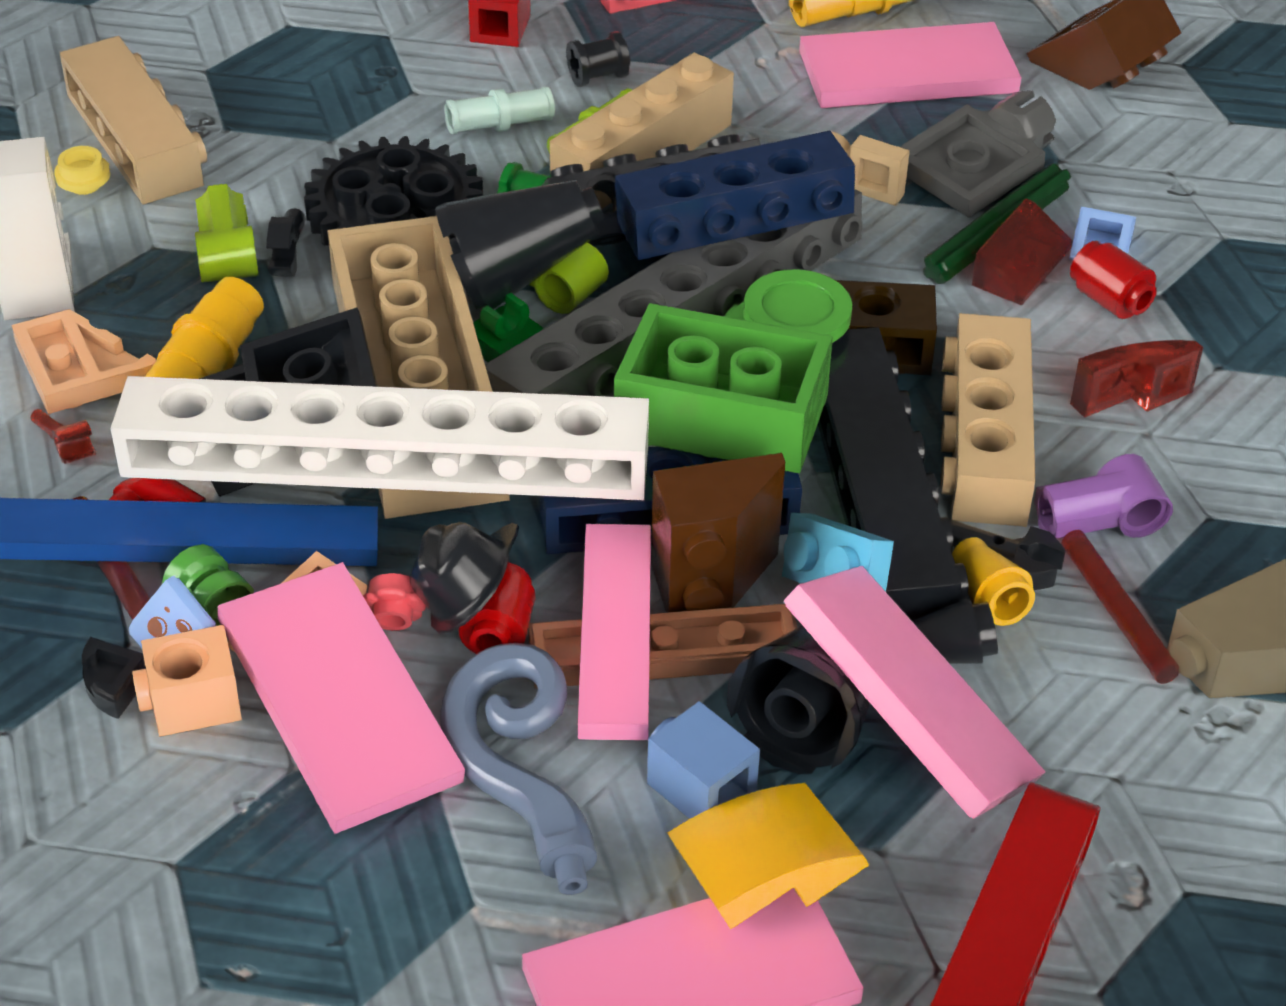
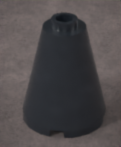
(516, 236)
(797, 704)

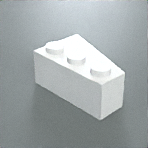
(32, 242)

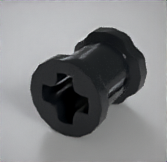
(598, 58)

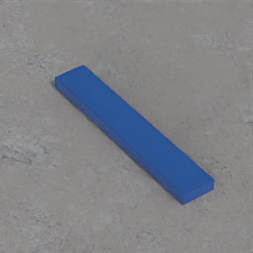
(164, 529)

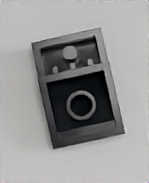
(315, 353)

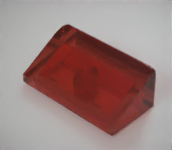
(1020, 254)

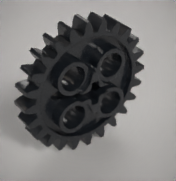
(386, 185)

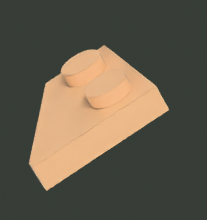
(75, 360)

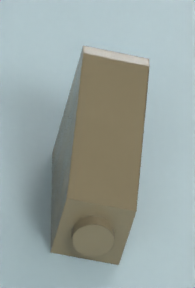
(1235, 637)

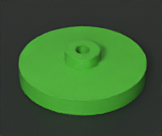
(799, 302)

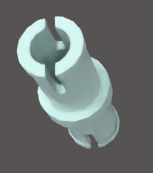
(499, 110)

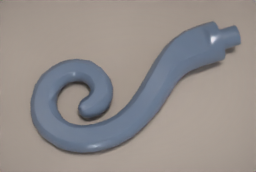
(556, 822)

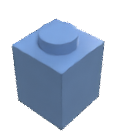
(700, 761)

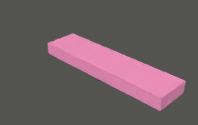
(615, 633)

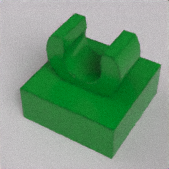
(504, 327)

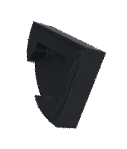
(109, 675)

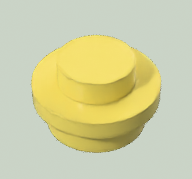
(81, 170)

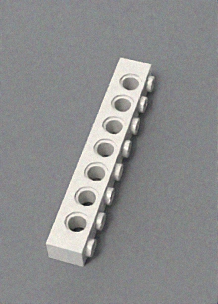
(382, 437)

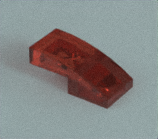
(1143, 371)

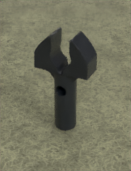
(282, 239)
(1036, 552)

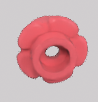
(393, 601)

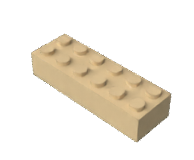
(412, 324)

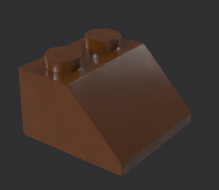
(1109, 43)
(715, 530)

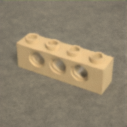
(990, 420)

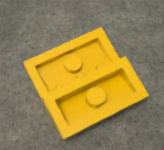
(764, 847)

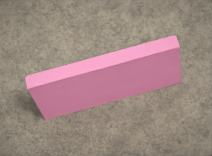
(909, 64)
(914, 689)
(340, 697)
(695, 959)

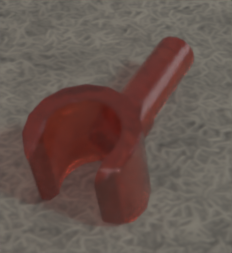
(70, 440)

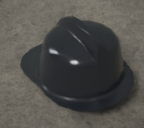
(460, 571)

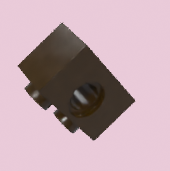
(904, 318)

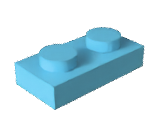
(825, 547)

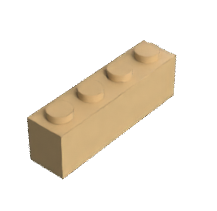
(673, 108)
(133, 119)

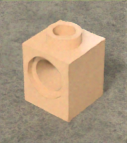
(188, 681)

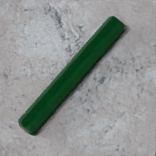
(962, 247)

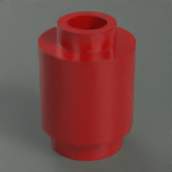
(1113, 279)
(504, 616)

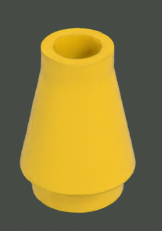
(995, 580)

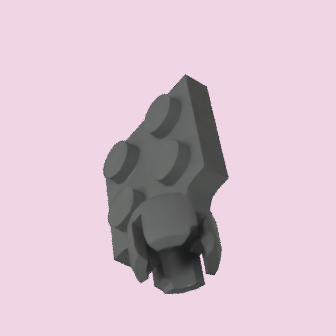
(980, 153)

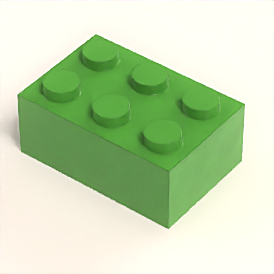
(727, 384)

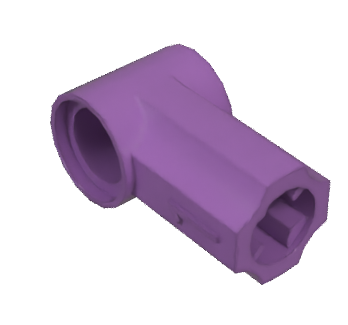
(1119, 495)

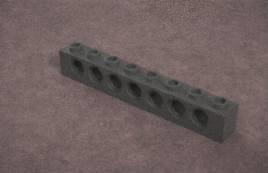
(589, 344)

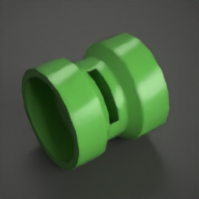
(208, 578)

